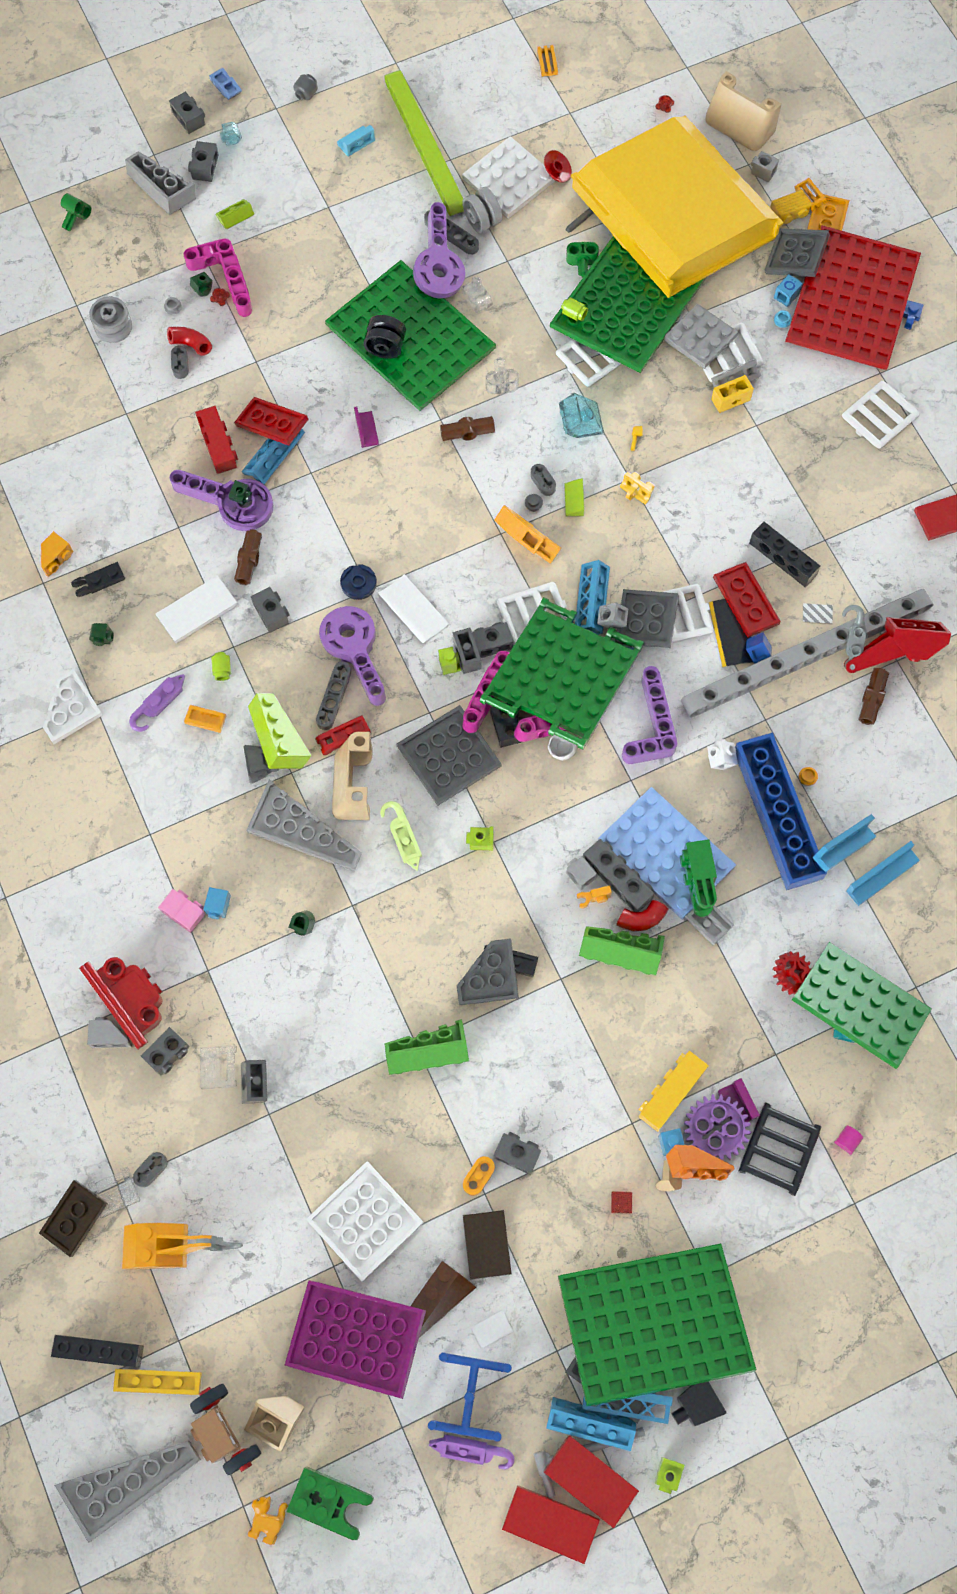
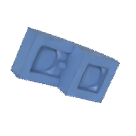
(226, 85)

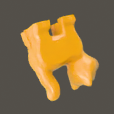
(265, 1522)

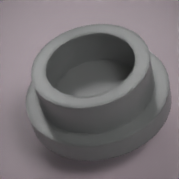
(533, 502)

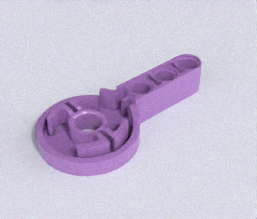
(438, 258)
(258, 510)
(354, 648)

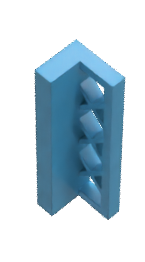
(269, 458)
(596, 594)
(845, 844)
(883, 874)
(652, 1398)
(591, 1425)

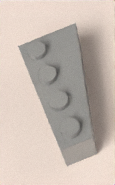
(161, 185)

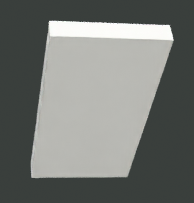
(196, 609)

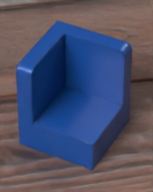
(758, 647)

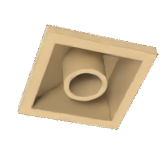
(274, 1420)

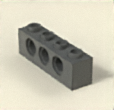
(634, 900)

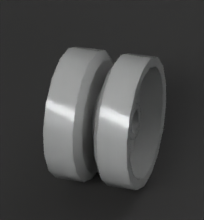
(482, 210)
(110, 319)

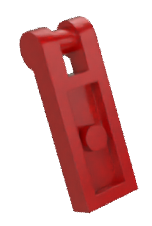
(341, 734)

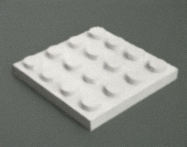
(510, 175)
(364, 1221)

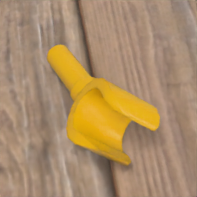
(637, 432)

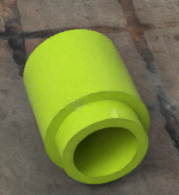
(574, 309)
(221, 666)

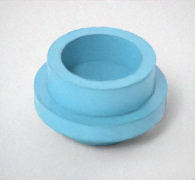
(782, 319)

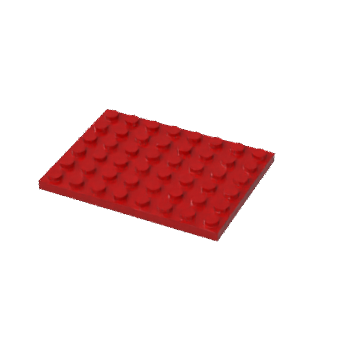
(855, 299)

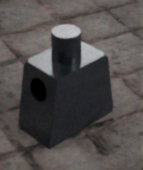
(698, 1405)

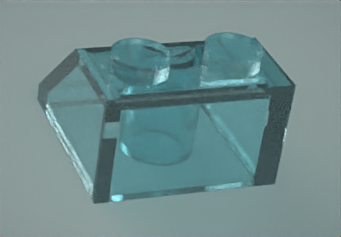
(580, 416)

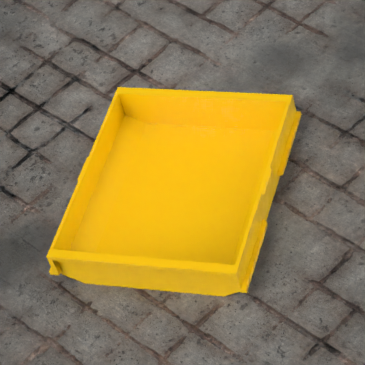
(675, 204)

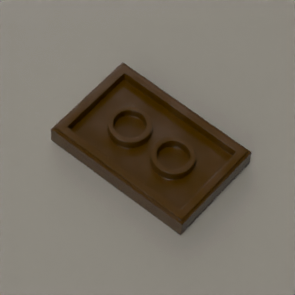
(73, 1218)
(487, 1244)

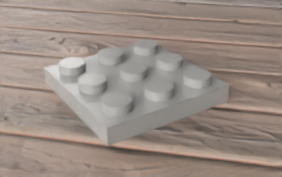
(700, 336)

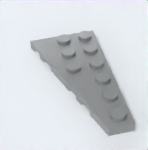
(294, 826)
(113, 1492)

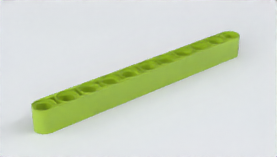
(424, 142)

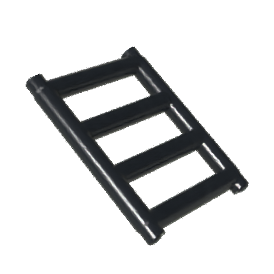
(807, 1149)

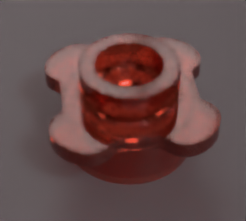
(665, 103)
(219, 292)

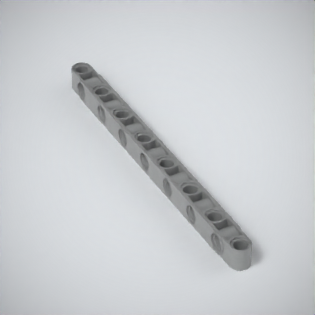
(796, 658)

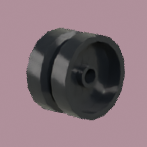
(384, 336)

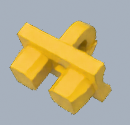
(632, 482)

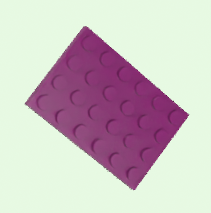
(355, 1338)

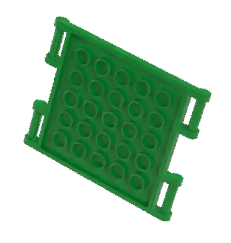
(562, 673)

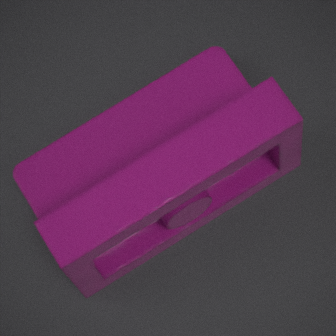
(366, 428)
(739, 1093)

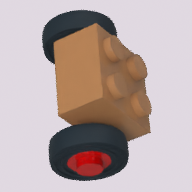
(217, 1434)

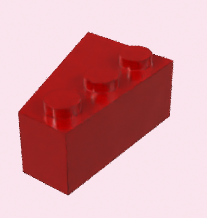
(216, 440)

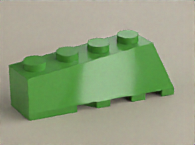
(623, 949)
(427, 1049)

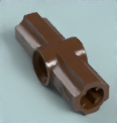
(467, 428)
(248, 557)
(873, 696)

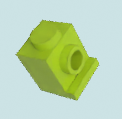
(449, 660)
(485, 843)
(667, 1465)

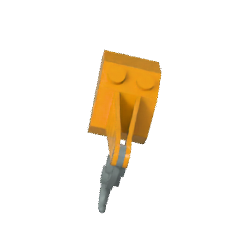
(165, 1245)

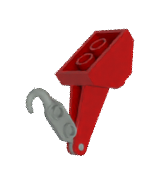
(903, 637)

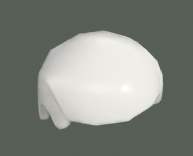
(561, 748)

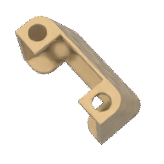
(354, 752)

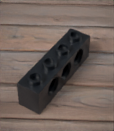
(784, 554)
(97, 1351)

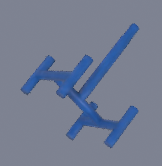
(464, 1428)

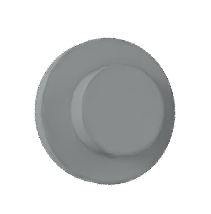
(172, 305)

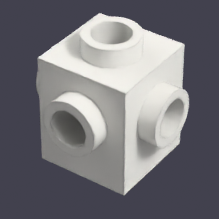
(722, 754)

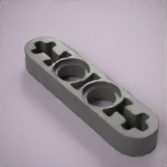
(460, 243)
(337, 696)

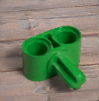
(75, 208)
(582, 255)

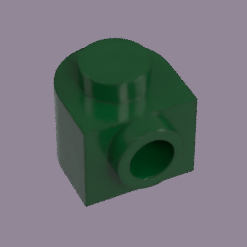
(201, 284)
(240, 492)
(101, 634)
(302, 922)

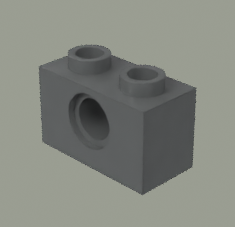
(187, 112)
(203, 161)
(272, 619)
(502, 643)
(467, 650)
(254, 1081)
(524, 1163)

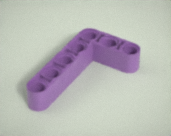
(658, 720)

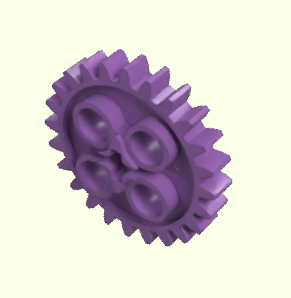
(704, 1112)

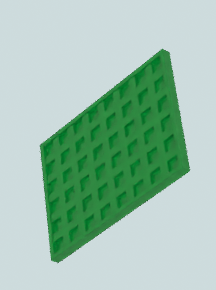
(437, 342)
(655, 1324)

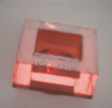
(621, 1202)

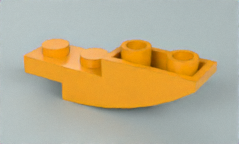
(526, 534)

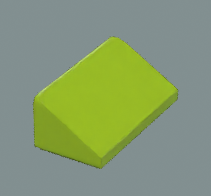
(235, 213)
(574, 498)

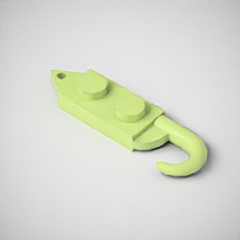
(403, 835)

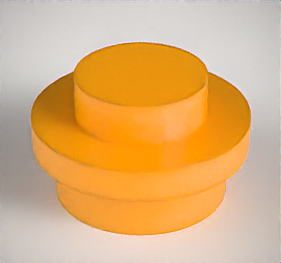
(808, 776)

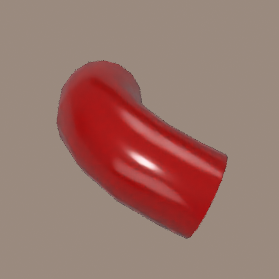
(191, 338)
(643, 920)

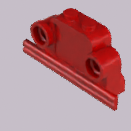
(127, 996)

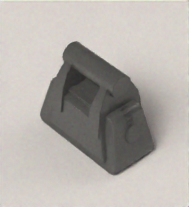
(256, 764)

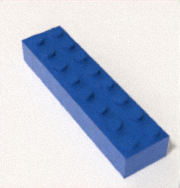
(779, 811)

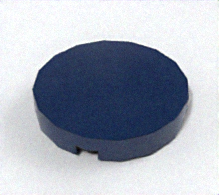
(358, 582)

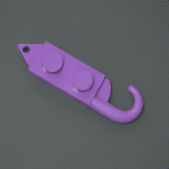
(158, 700)
(470, 1450)

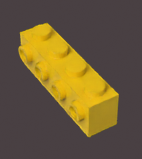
(673, 1091)

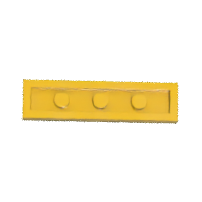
(157, 1381)

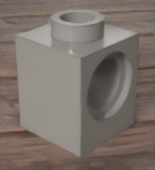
(764, 166)
(612, 615)
(580, 872)

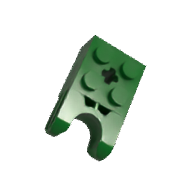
(700, 876)
(335, 1499)

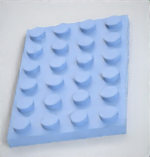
(651, 843)

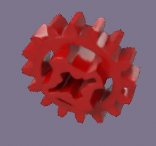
(791, 971)

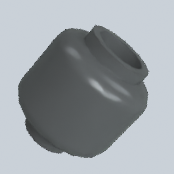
(305, 87)

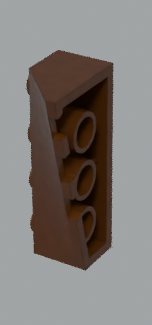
(441, 1294)

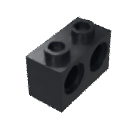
(503, 725)

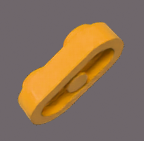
(478, 1176)

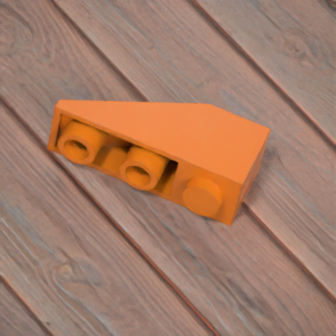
(692, 1162)

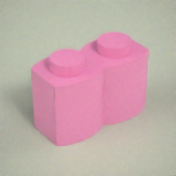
(182, 910)

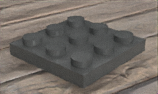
(797, 252)
(649, 617)

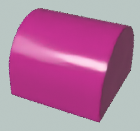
(849, 1139)

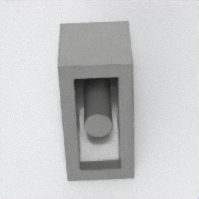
(105, 1034)

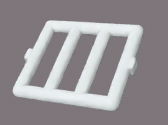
(751, 343)
(572, 368)
(871, 395)
(518, 597)
(704, 609)

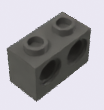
(161, 1048)

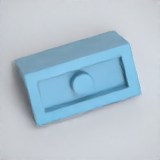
(356, 140)

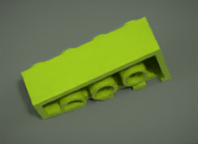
(276, 734)

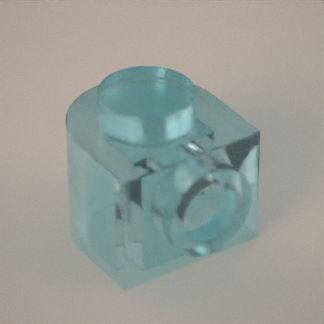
(230, 133)

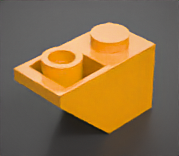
(54, 552)

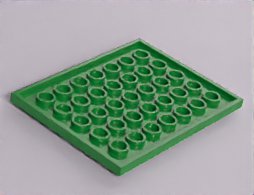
(625, 309)

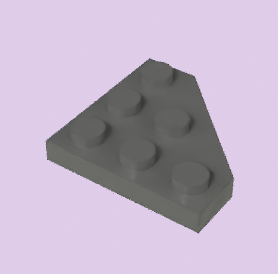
(490, 976)

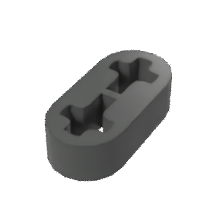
(175, 362)
(540, 482)
(154, 1173)

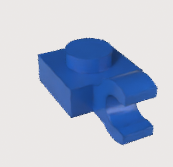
(912, 312)

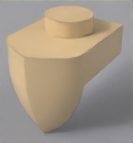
(668, 1183)

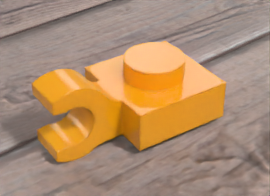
(600, 895)

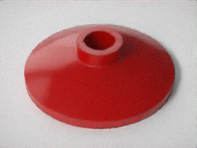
(557, 166)

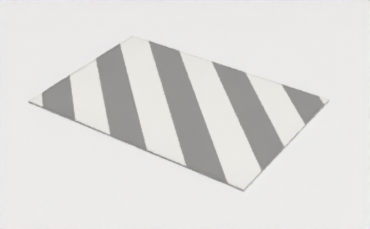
(817, 613)

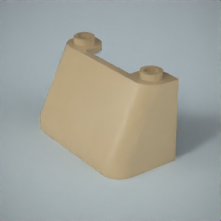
(740, 116)

